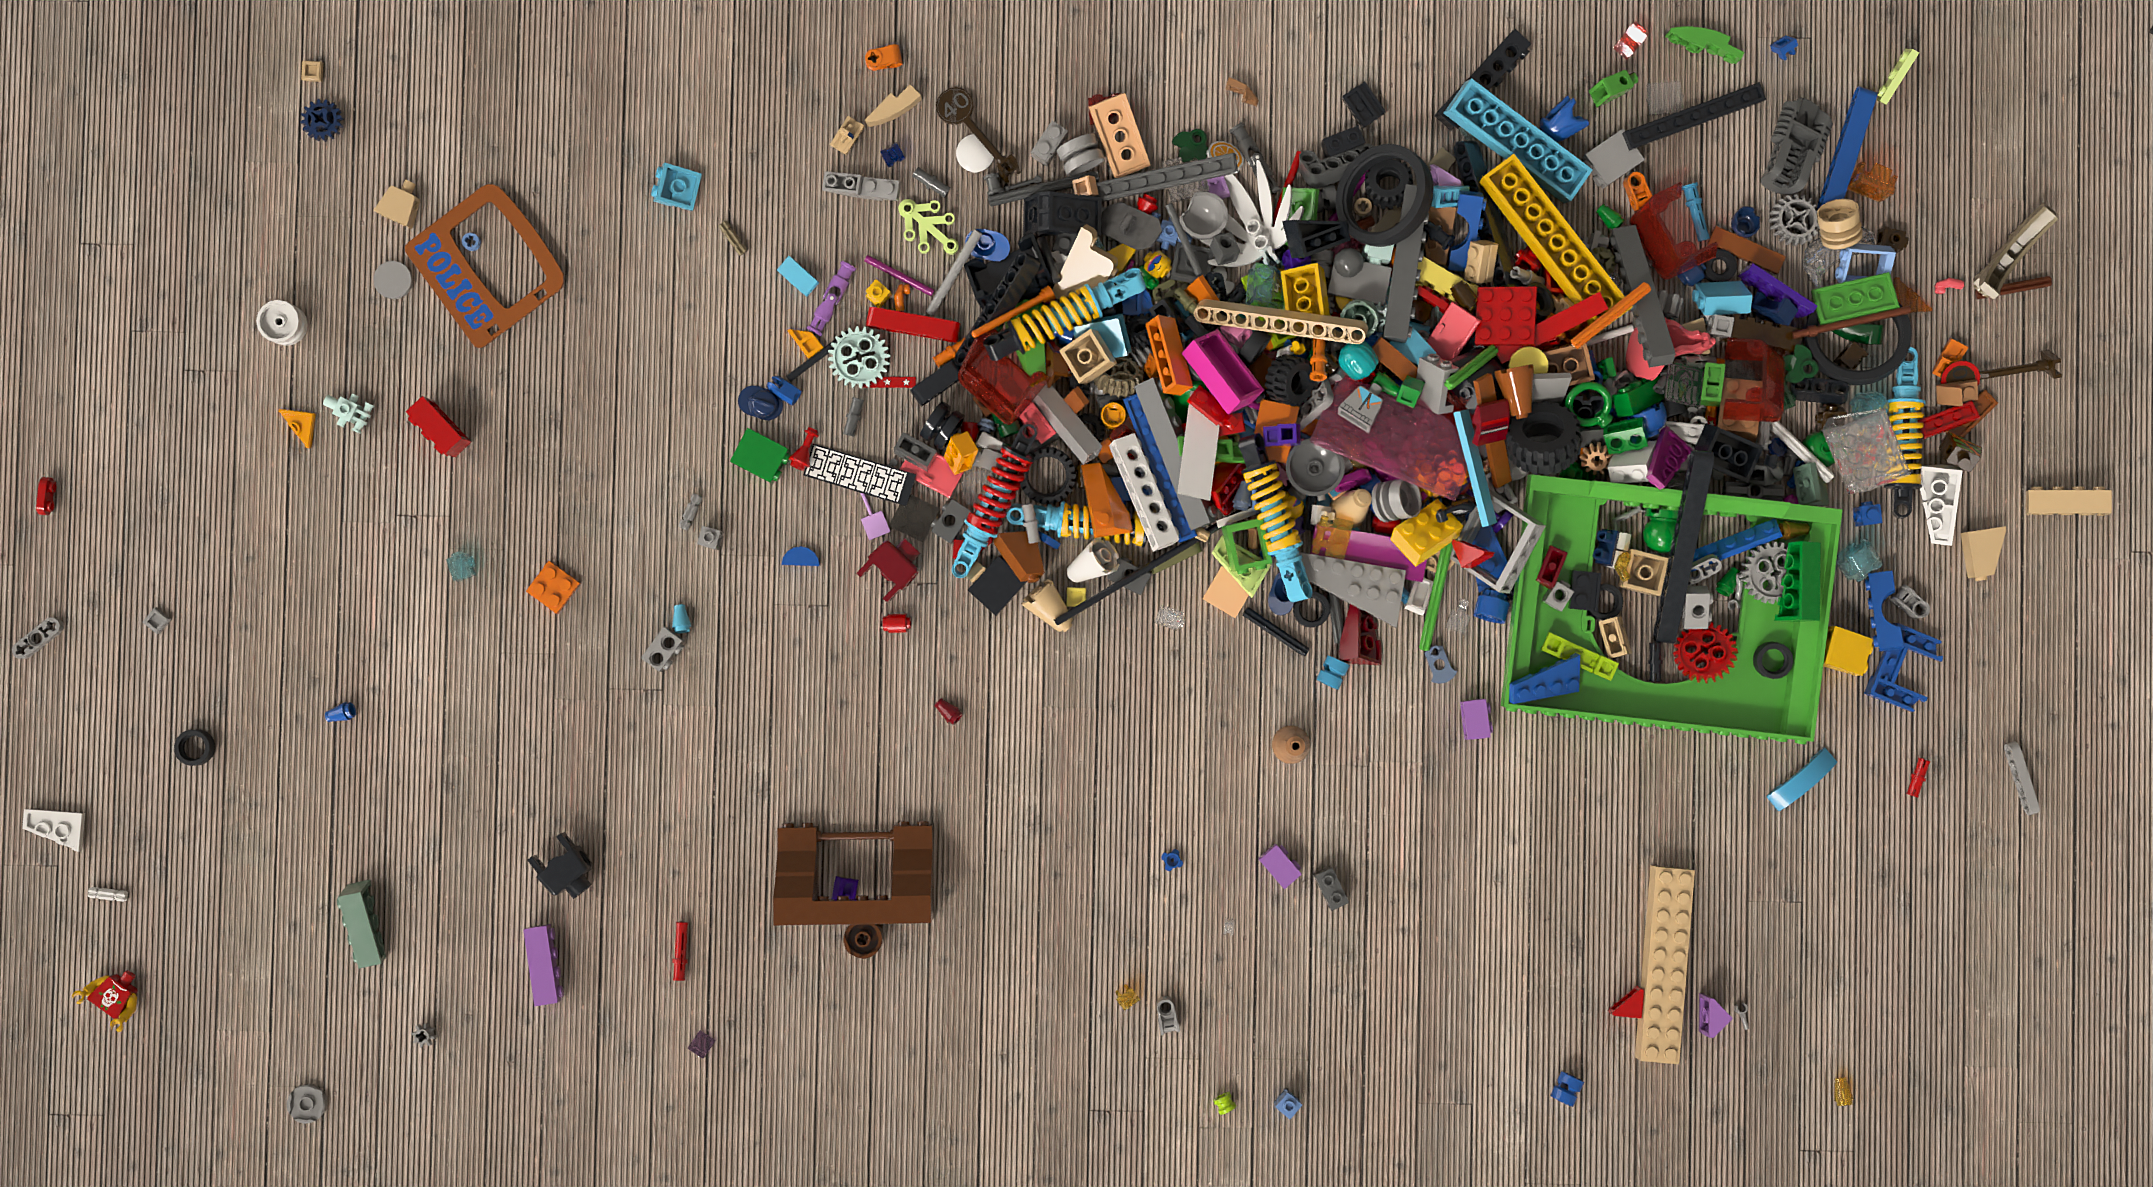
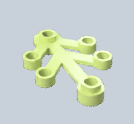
(926, 224)

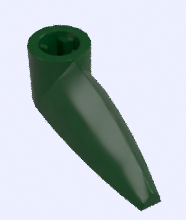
(1862, 334)

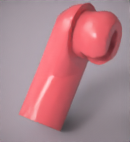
(1946, 283)

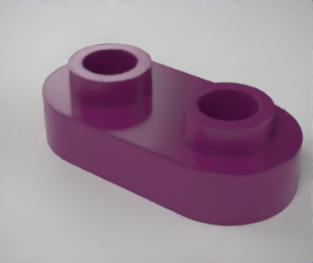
(1357, 478)

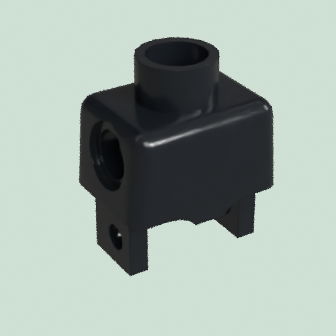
(564, 871)

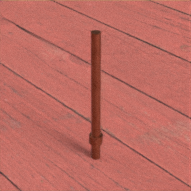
(1814, 330)

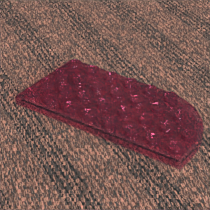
(1402, 442)

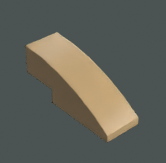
(894, 107)

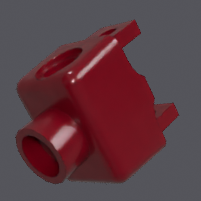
(894, 564)

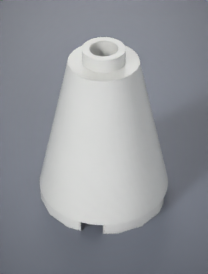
(1094, 561)

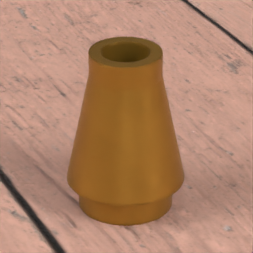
(1792, 529)

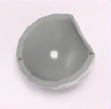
(1204, 216)

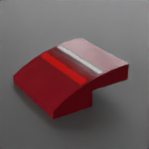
(1491, 422)

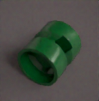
(1007, 430)

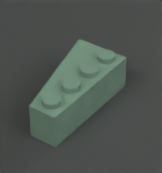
(361, 924)

